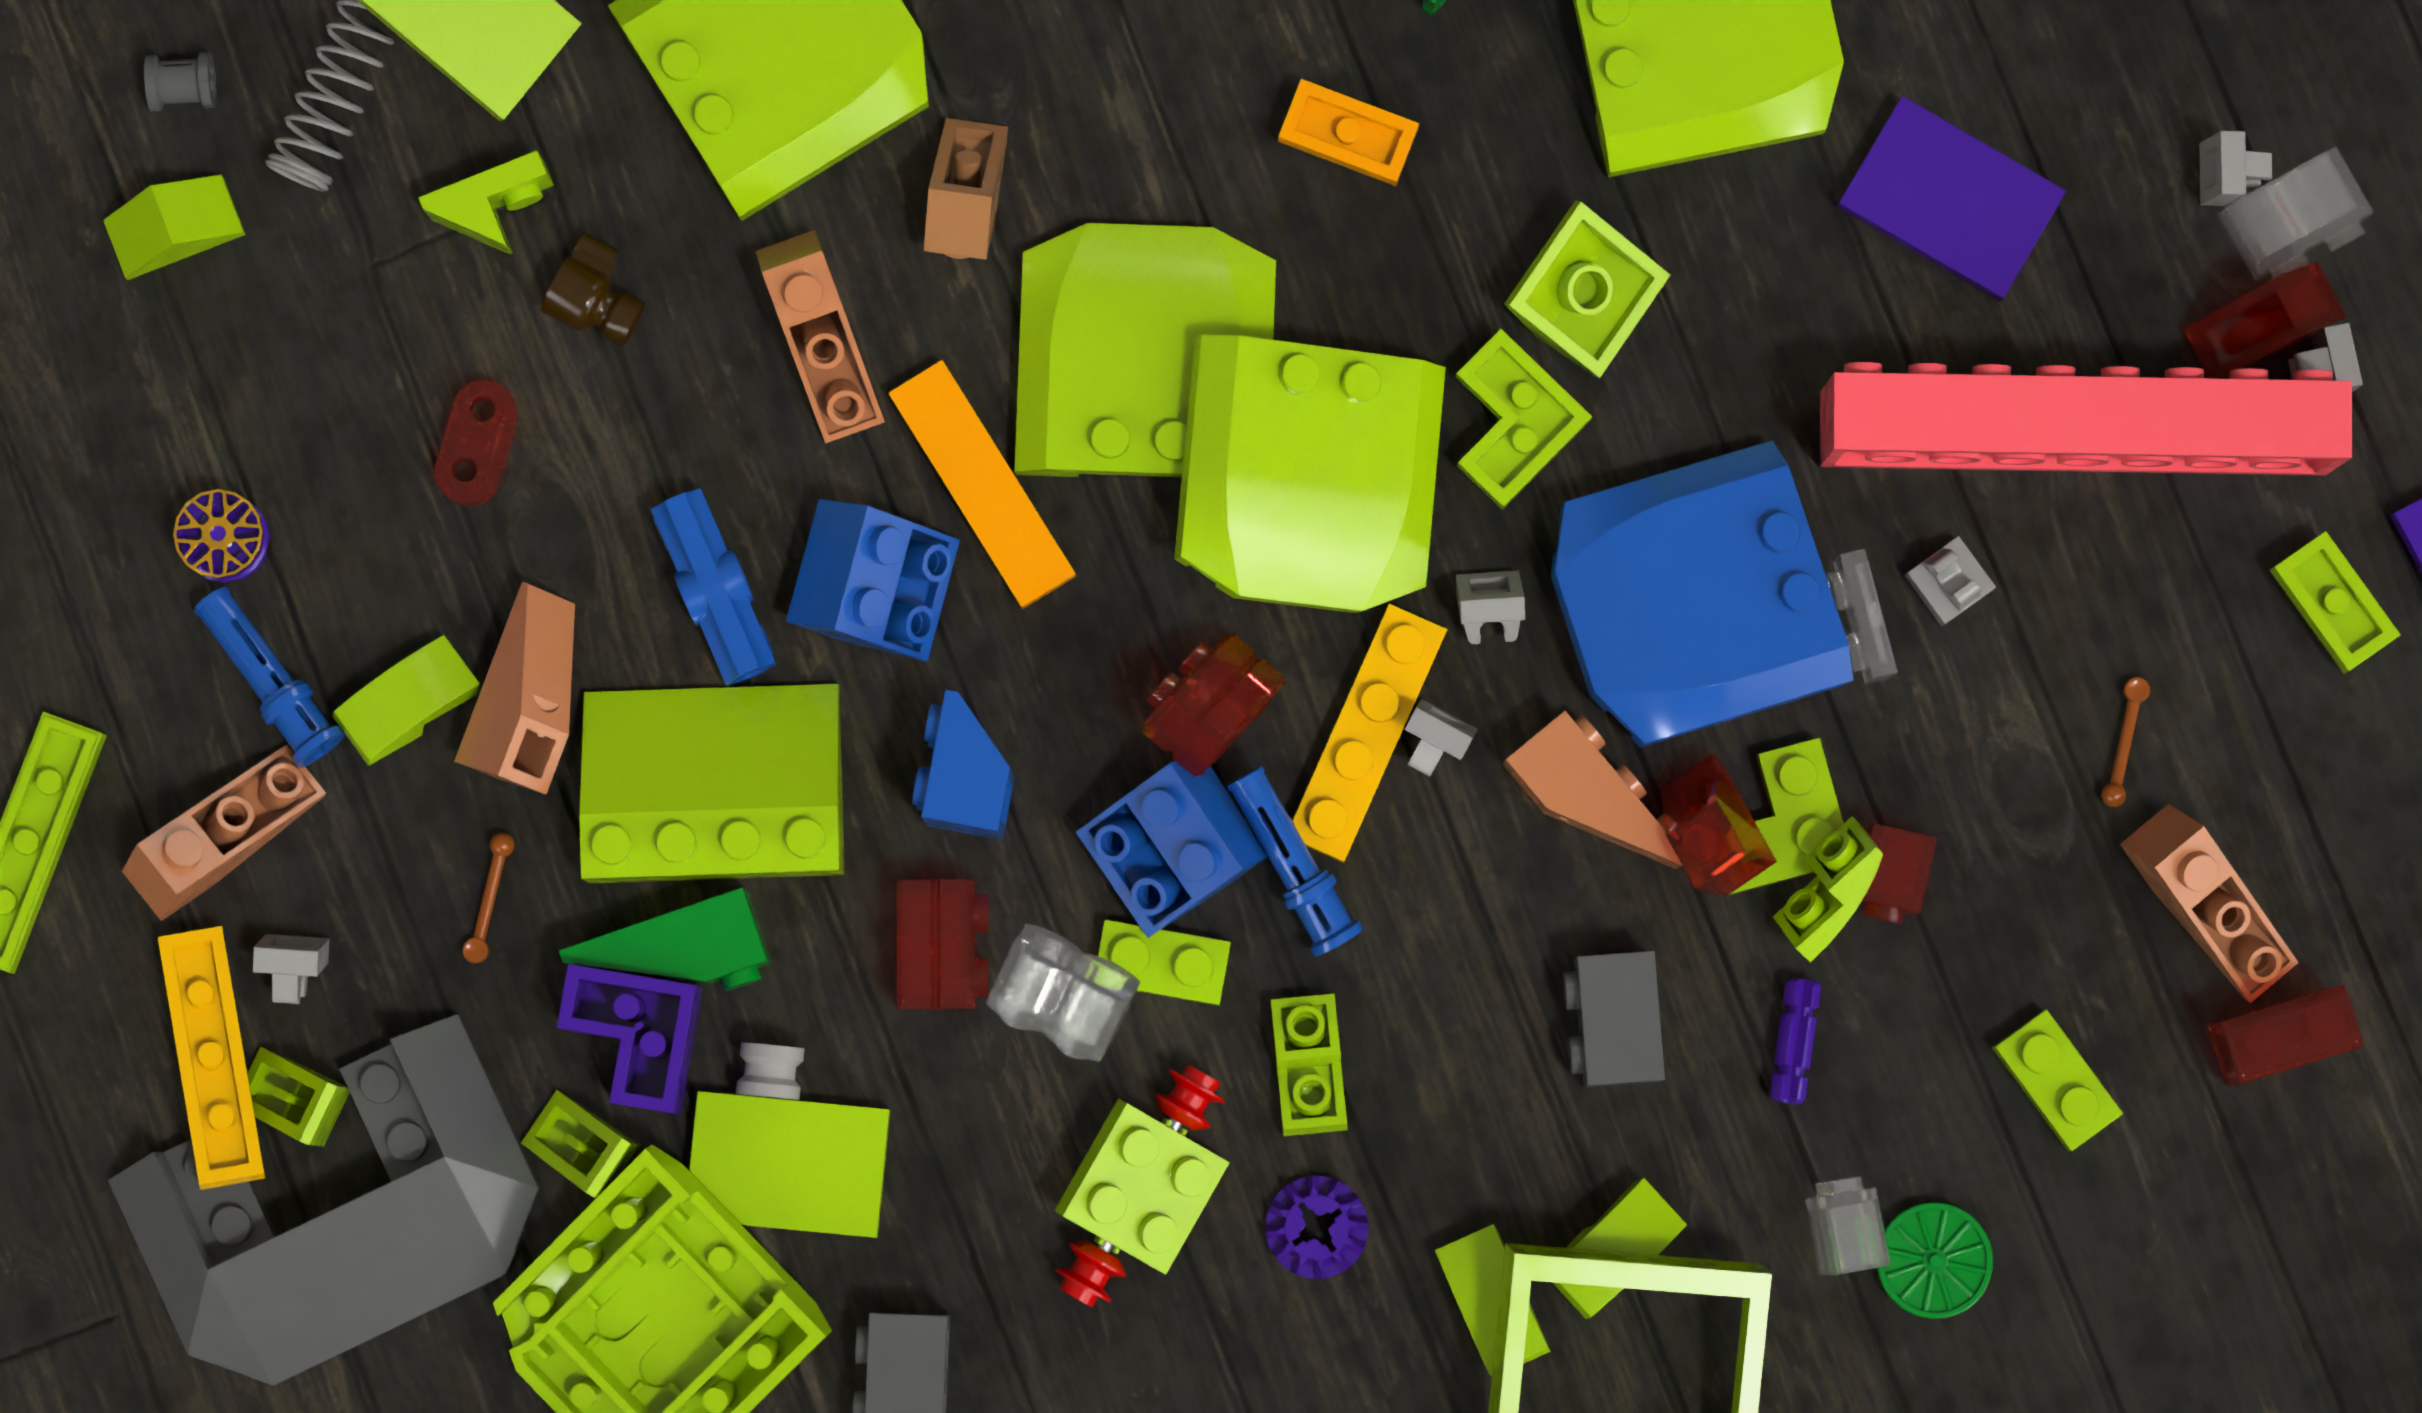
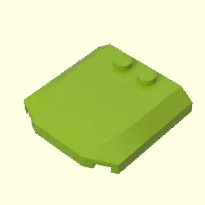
(1706, 76)
(779, 83)
(1114, 337)
(1309, 472)
(657, 1304)

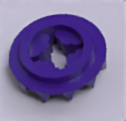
(1286, 1221)

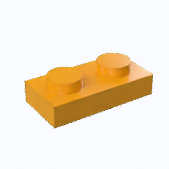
(1348, 132)

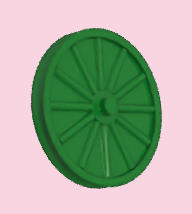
(1936, 1260)

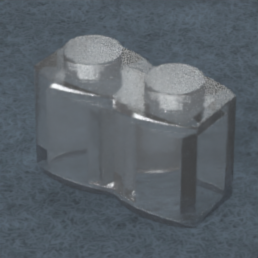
(2296, 214)
(1062, 993)
(1847, 1227)

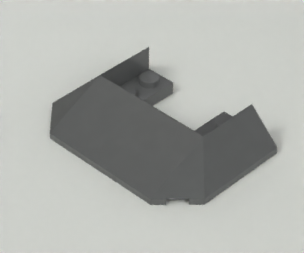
(367, 1266)

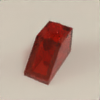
(2265, 321)
(1713, 829)

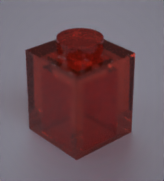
(1901, 876)

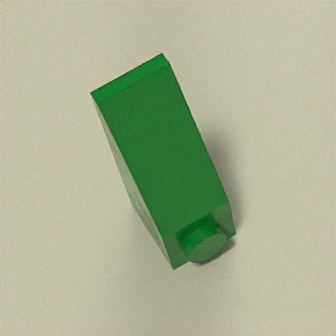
(692, 944)

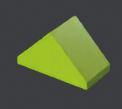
(172, 223)
(295, 1098)
(579, 1144)

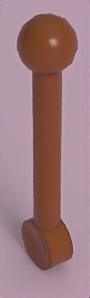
(2135, 692)
(477, 949)

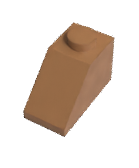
(965, 189)

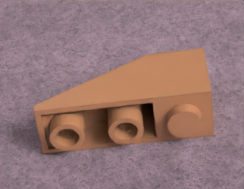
(819, 336)
(526, 696)
(1579, 787)
(220, 832)
(2209, 900)

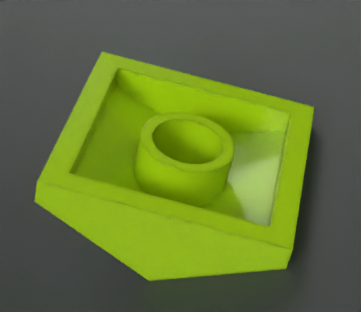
(1586, 290)

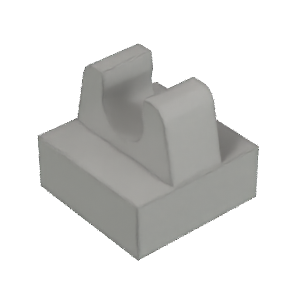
(2229, 168)
(2332, 352)
(1950, 581)
(1490, 599)
(1438, 733)
(290, 963)

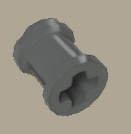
(180, 81)

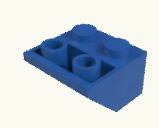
(872, 579)
(968, 776)
(1172, 845)

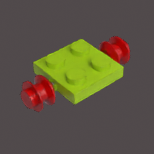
(1141, 1186)

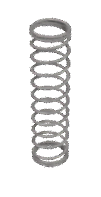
(292, 166)

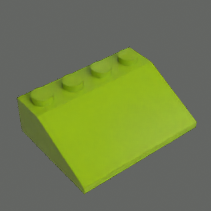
(711, 784)

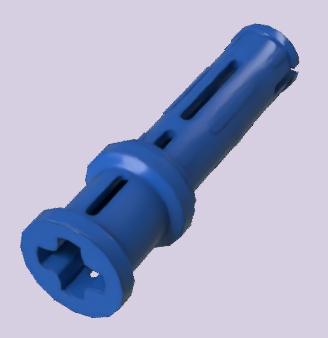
(283, 700)
(1251, 794)

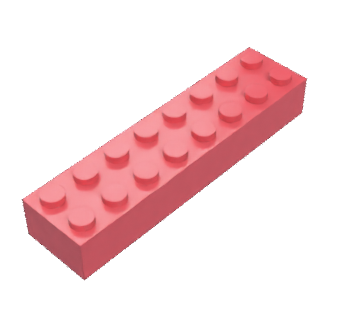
(2085, 421)

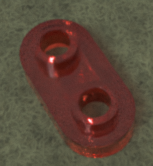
(476, 441)

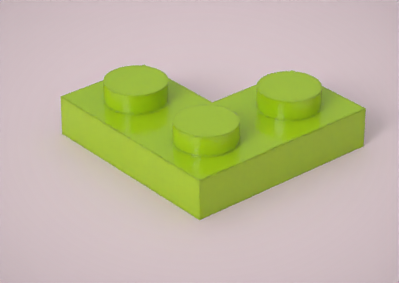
(1533, 417)
(1801, 809)

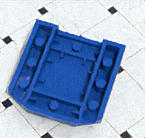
(1698, 596)

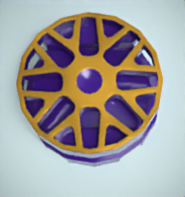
(222, 536)

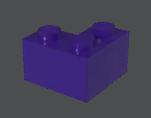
(654, 1029)

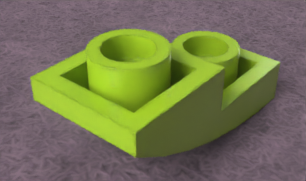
(404, 699)
(1844, 871)
(1309, 1064)
(1634, 1224)
(1475, 1274)

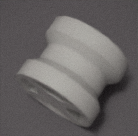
(770, 1071)

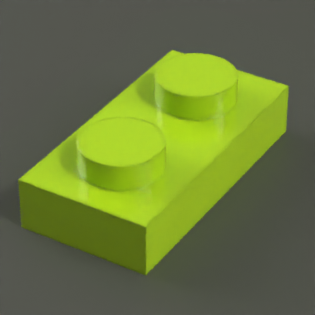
(2335, 602)
(1168, 961)
(2057, 1080)

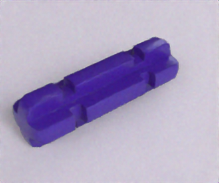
(1795, 1041)

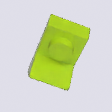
(472, 202)

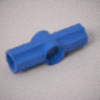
(713, 586)

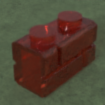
(1212, 703)
(939, 945)
(2286, 1035)

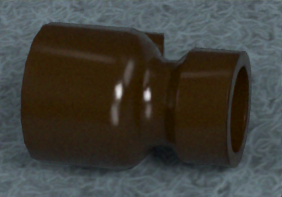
(583, 294)

